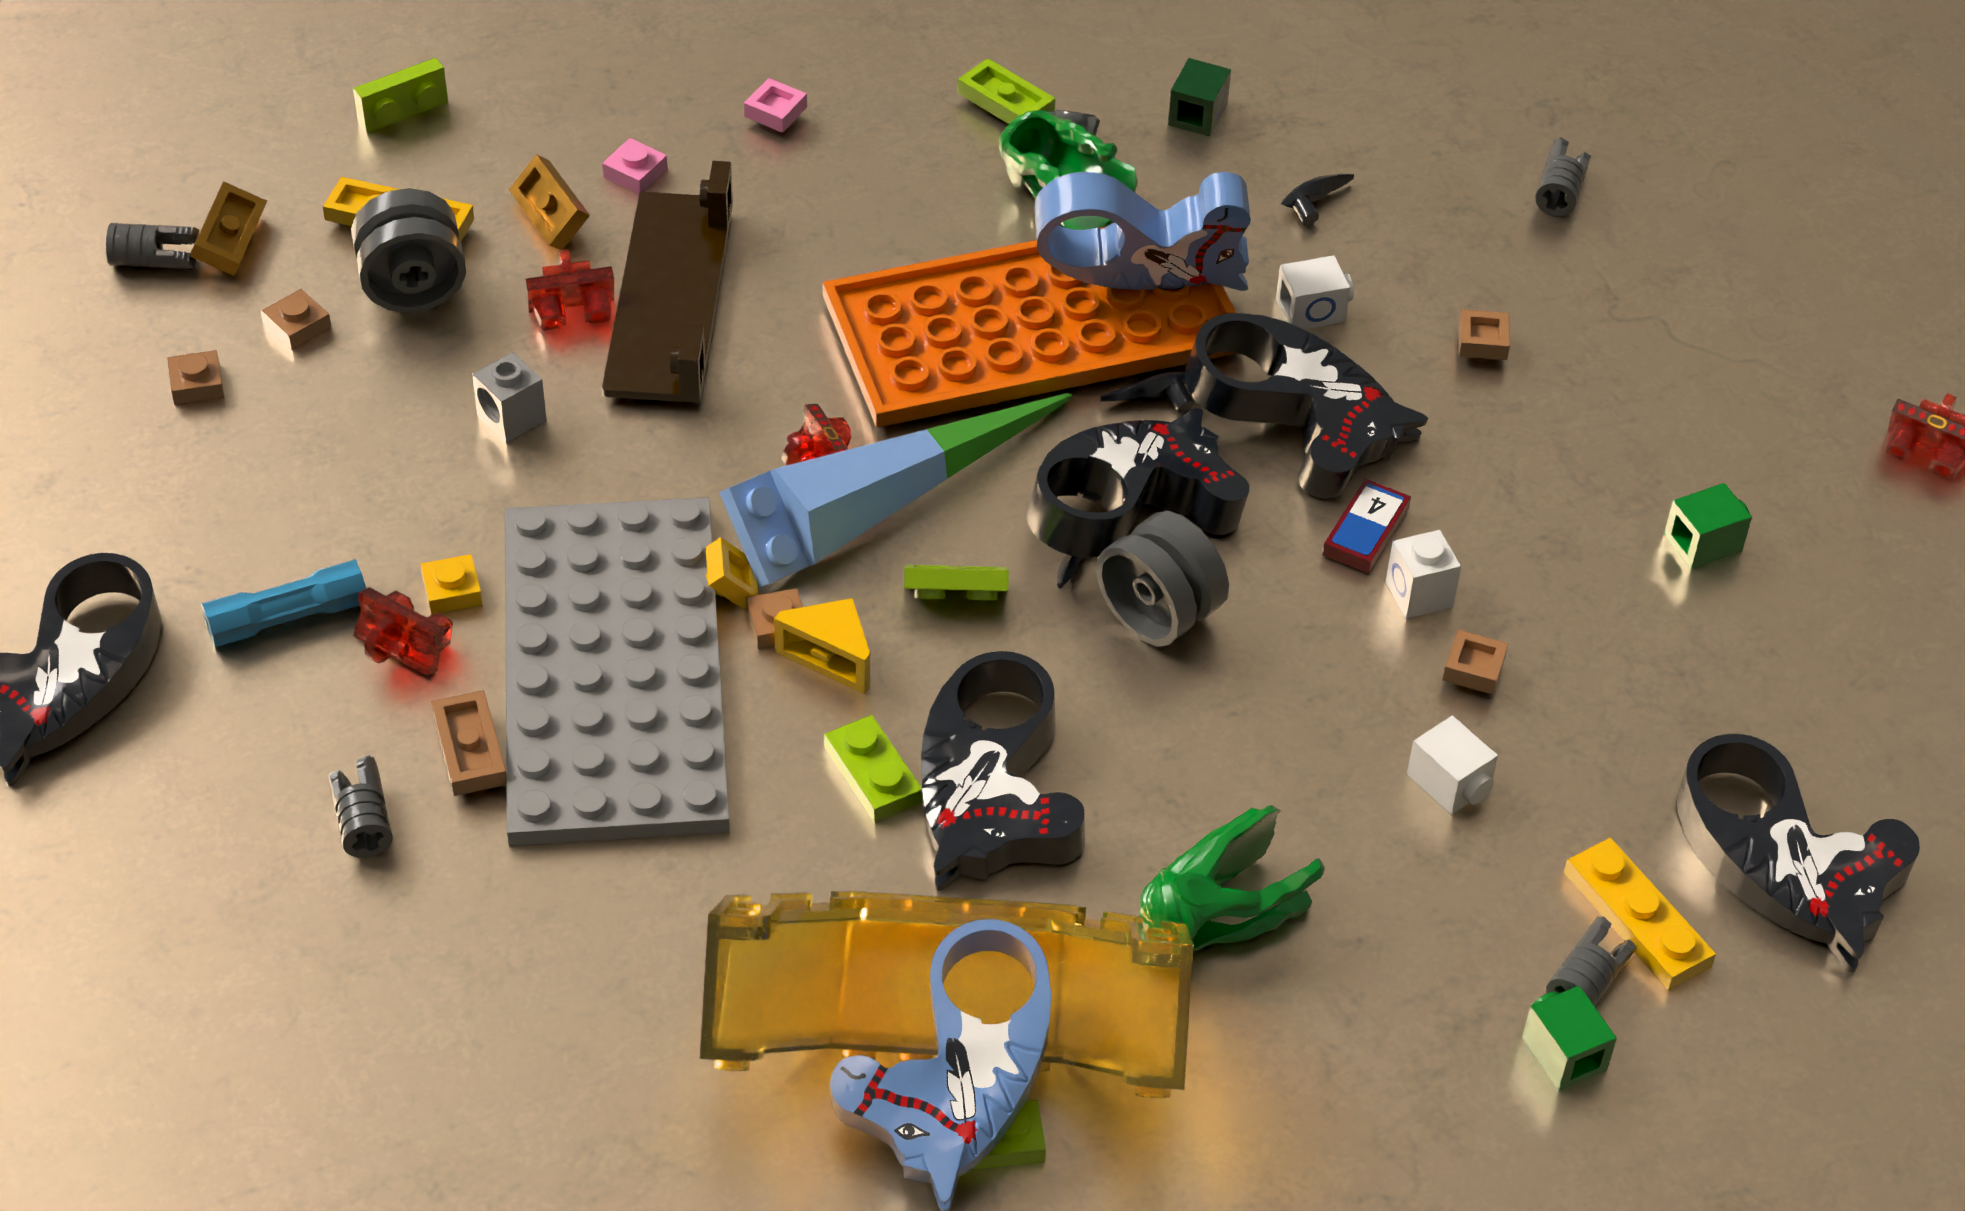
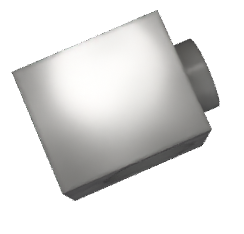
(509, 397)

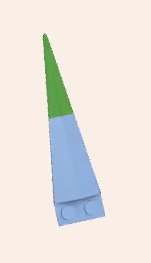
(820, 504)

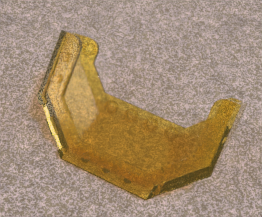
(860, 981)

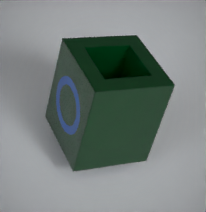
(1199, 97)

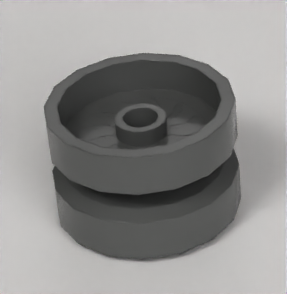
(408, 250)
(1162, 578)

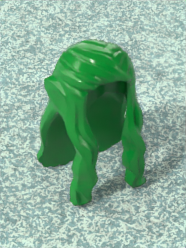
(1045, 147)
(1192, 890)

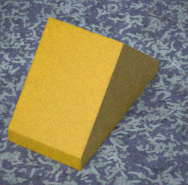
(827, 641)

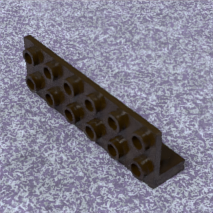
(670, 292)

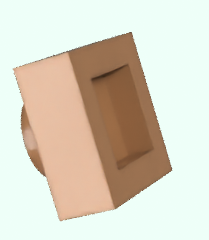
(296, 319)
(1484, 334)
(195, 377)
(764, 608)
(1475, 661)

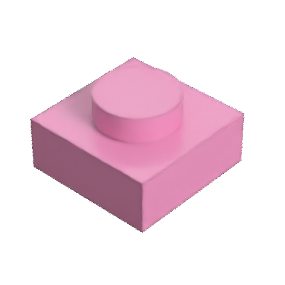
(775, 105)
(634, 166)

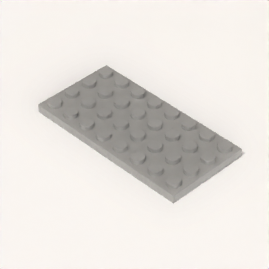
(612, 673)

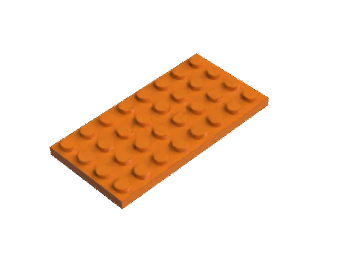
(1003, 330)

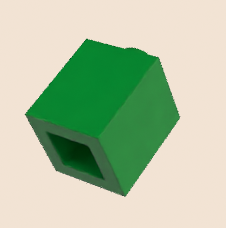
(1708, 525)
(1568, 1037)

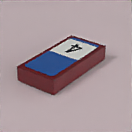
(1366, 526)

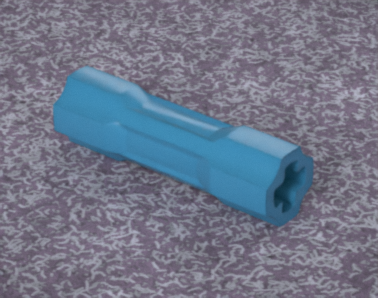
(247, 614)

